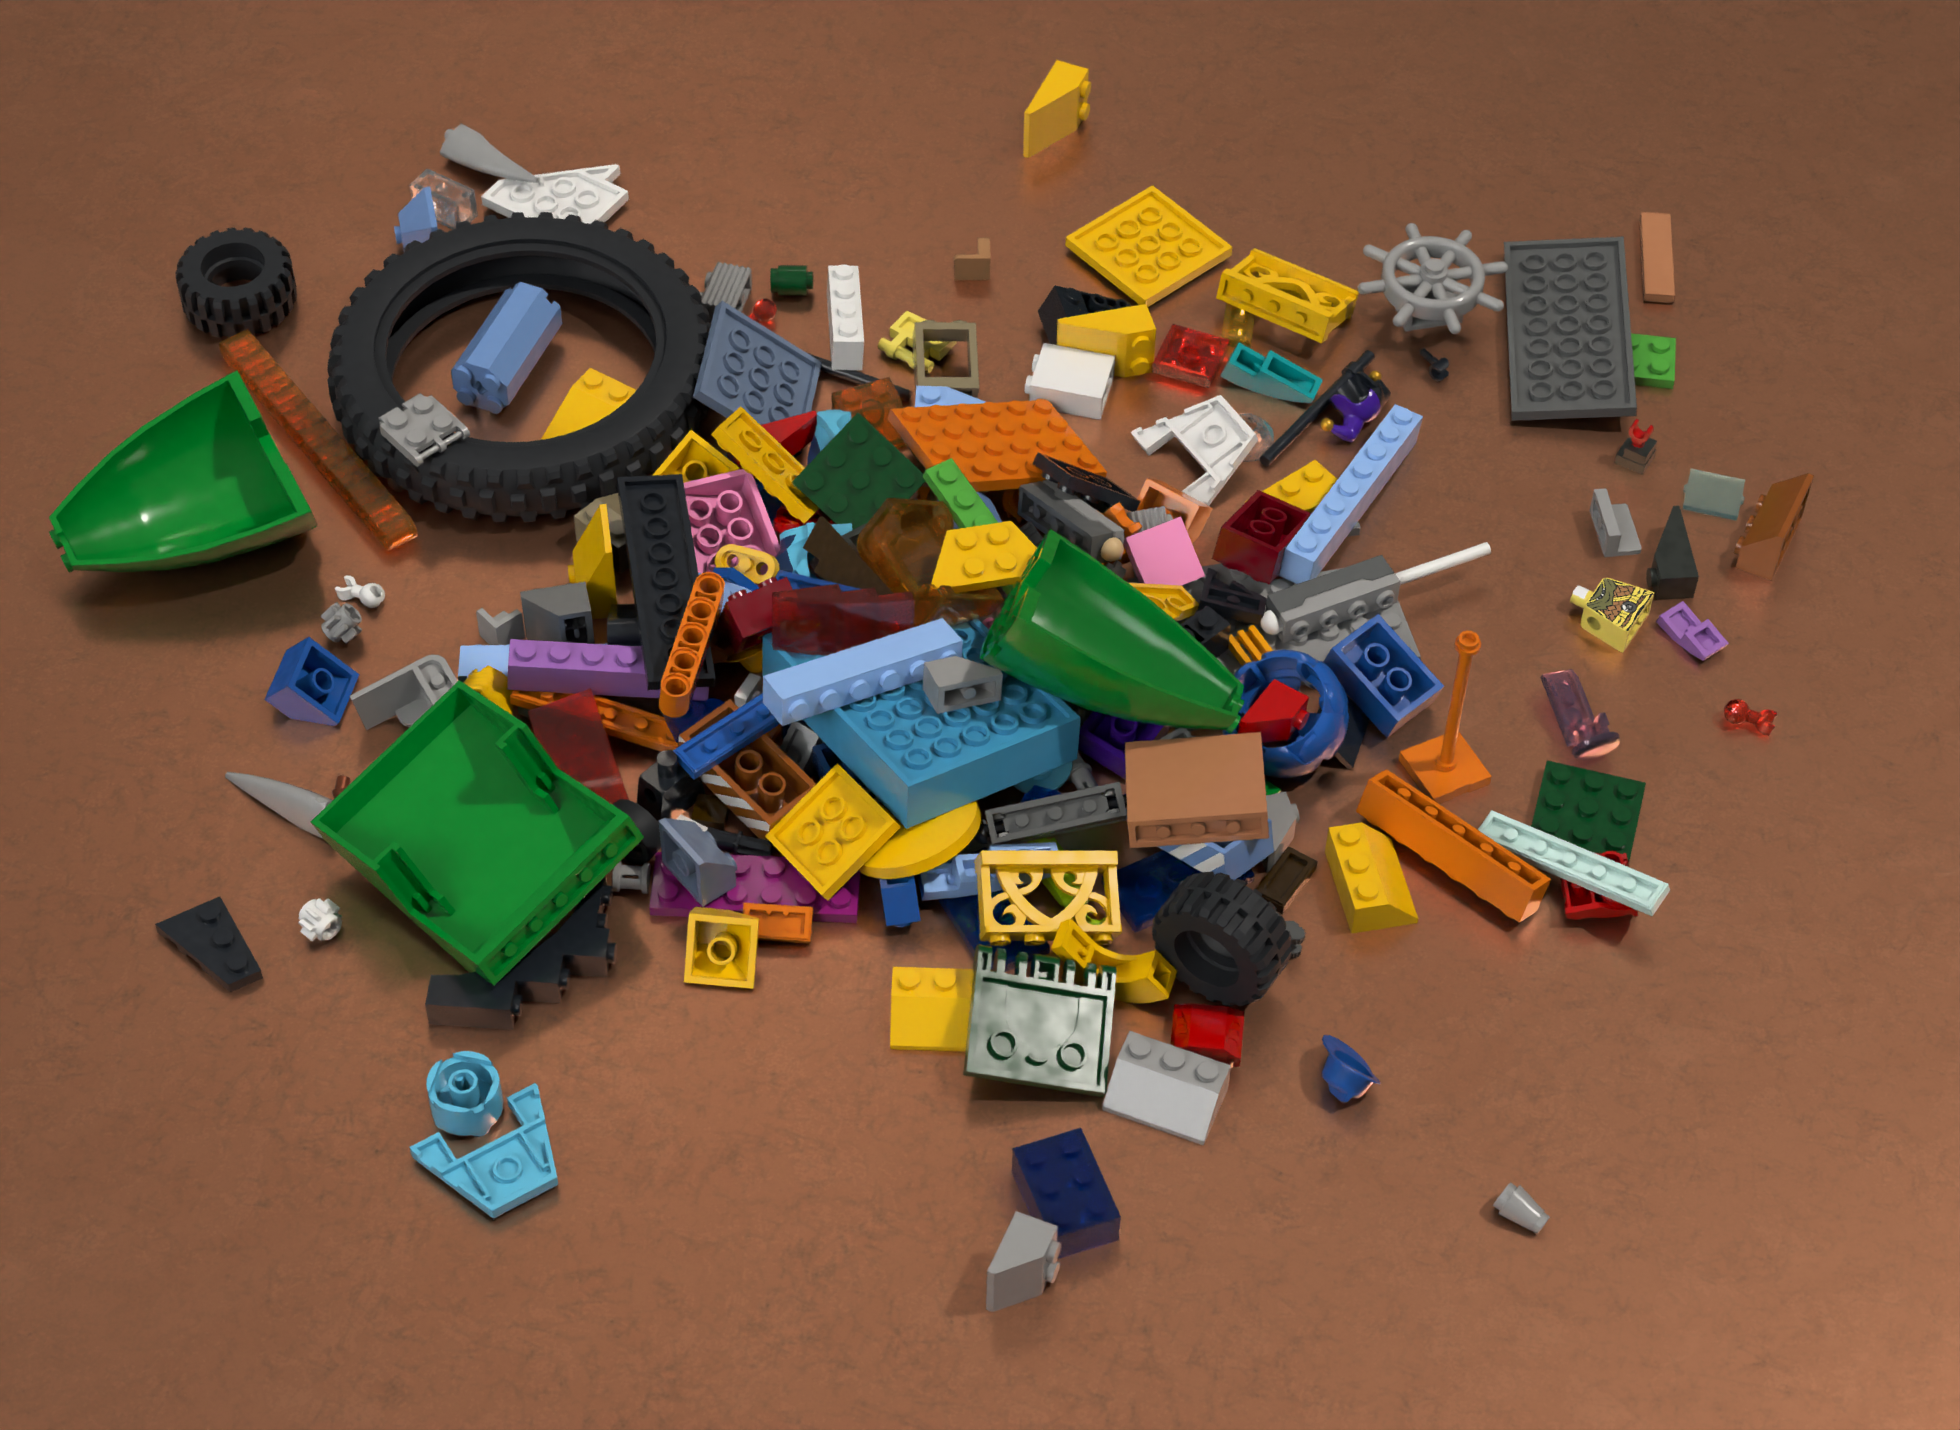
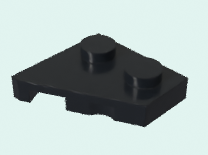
(1232, 600)

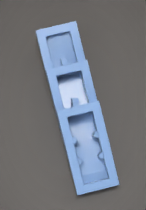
(959, 877)

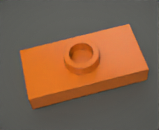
(782, 922)

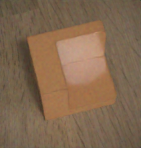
(974, 265)

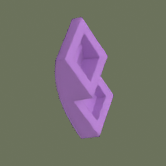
(1690, 633)

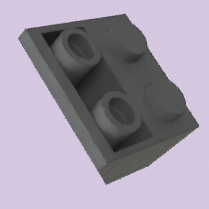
(558, 614)

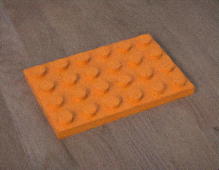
(992, 440)

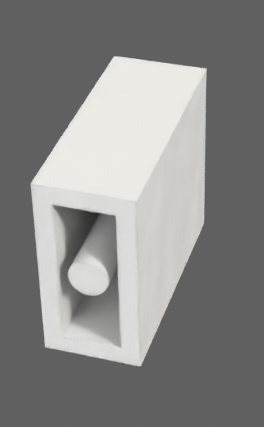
(1071, 379)

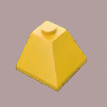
(695, 460)
(721, 948)

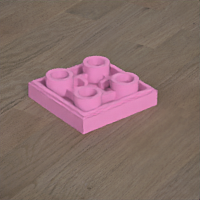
(1164, 555)

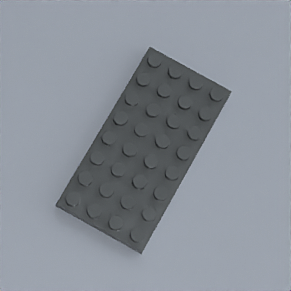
(1569, 329)

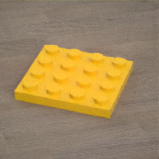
(1148, 246)

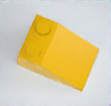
(1056, 107)
(1118, 332)
(587, 402)
(595, 564)

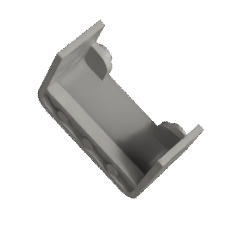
(405, 692)

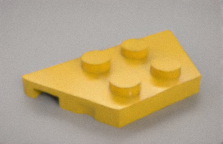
(983, 557)

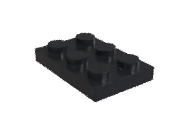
(1083, 481)

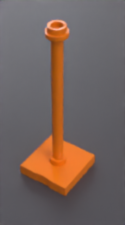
(1447, 763)

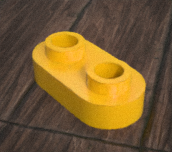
(749, 562)

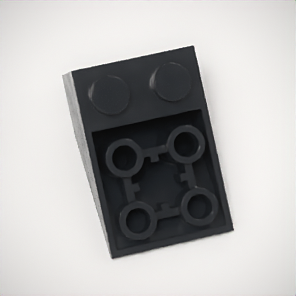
(1070, 302)

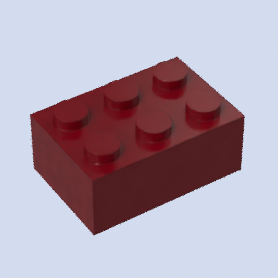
(1257, 536)

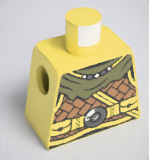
(1613, 611)

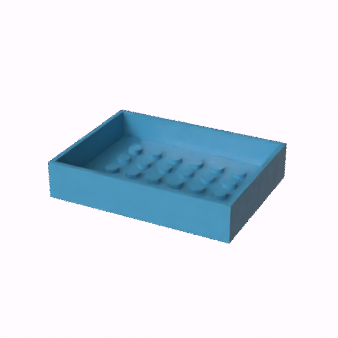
(941, 761)

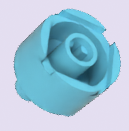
(465, 1094)

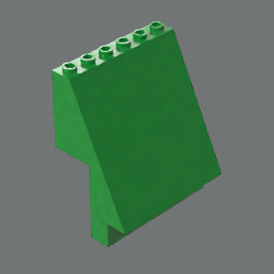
(476, 832)

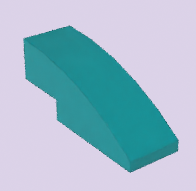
(1270, 375)

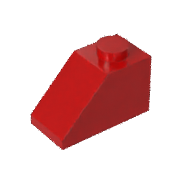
(1276, 713)

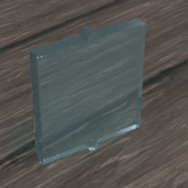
(1713, 494)

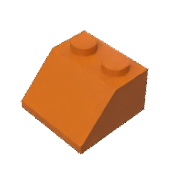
(1178, 504)

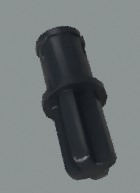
(740, 844)

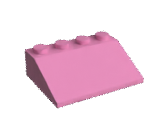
(726, 512)

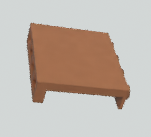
(1195, 790)

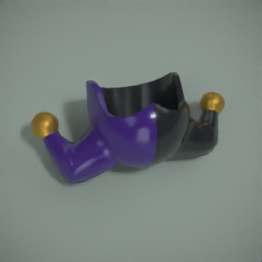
(1358, 403)

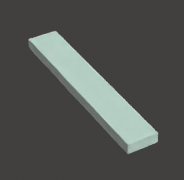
(1576, 864)

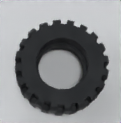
(229, 258)
(1222, 938)

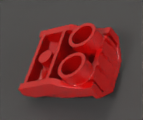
(1583, 903)
(1209, 1031)

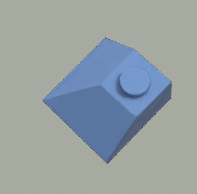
(416, 219)

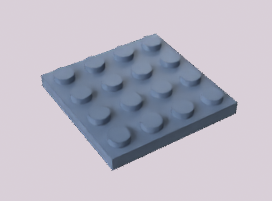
(754, 370)

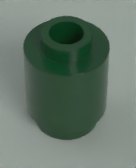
(791, 280)

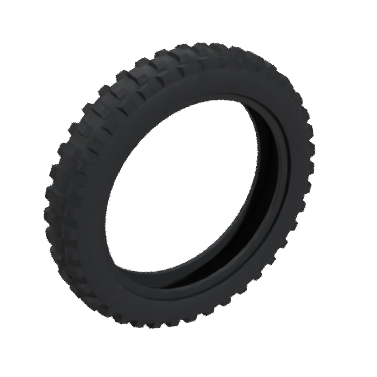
(486, 260)

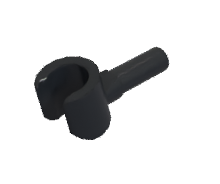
(1437, 368)

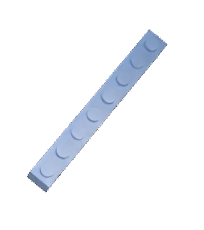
(1350, 495)

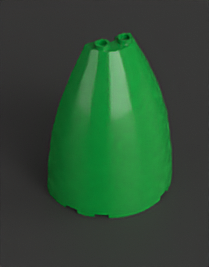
(184, 491)
(1106, 646)

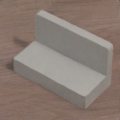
(1613, 526)

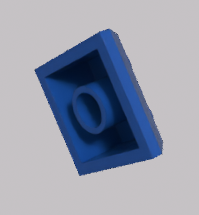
(312, 684)

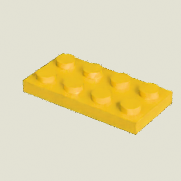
(766, 460)

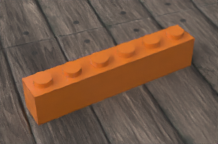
(1453, 845)

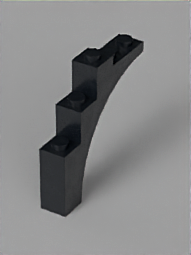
(577, 948)

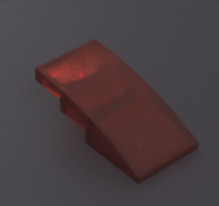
(829, 621)
(579, 743)

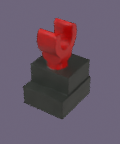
(1638, 450)

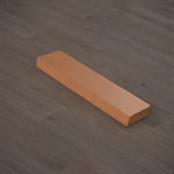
(1657, 257)

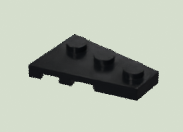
(214, 942)

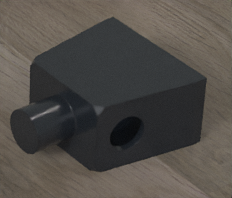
(667, 788)

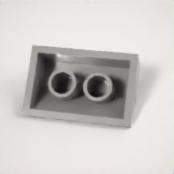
(1167, 1087)

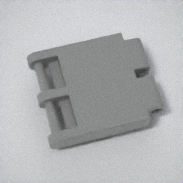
(419, 426)

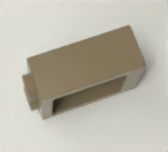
(940, 331)

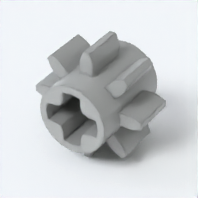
(341, 622)

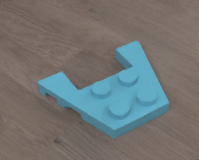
(504, 1170)

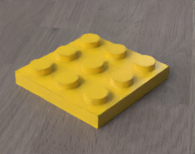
(832, 831)

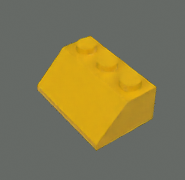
(1368, 878)
(930, 1008)

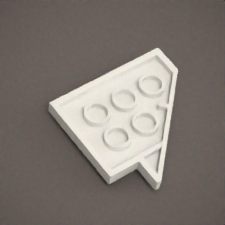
(572, 192)

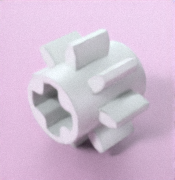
(320, 919)

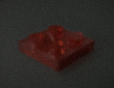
(1190, 356)

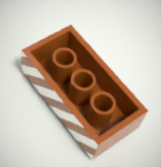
(755, 782)

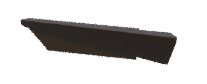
(839, 560)

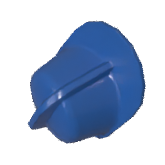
(1346, 1070)

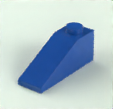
(900, 901)

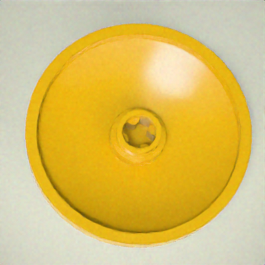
(925, 844)

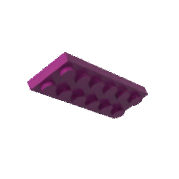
(760, 882)

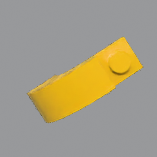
(1138, 977)

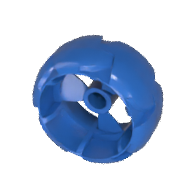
(1322, 732)

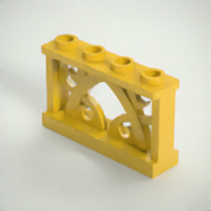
(1266, 287)
(1084, 866)

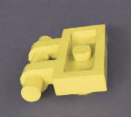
(902, 333)

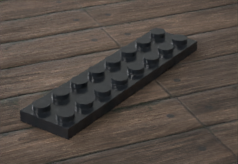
(659, 566)

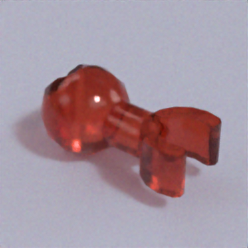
(763, 310)
(1738, 712)

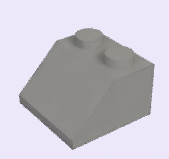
(1022, 1262)

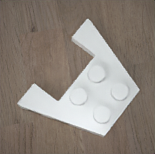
(1211, 435)

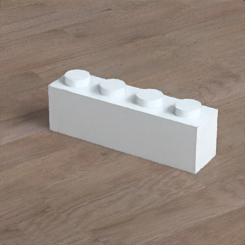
(845, 317)

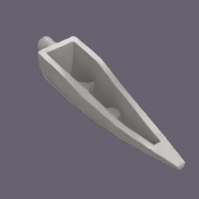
(475, 152)
(289, 801)

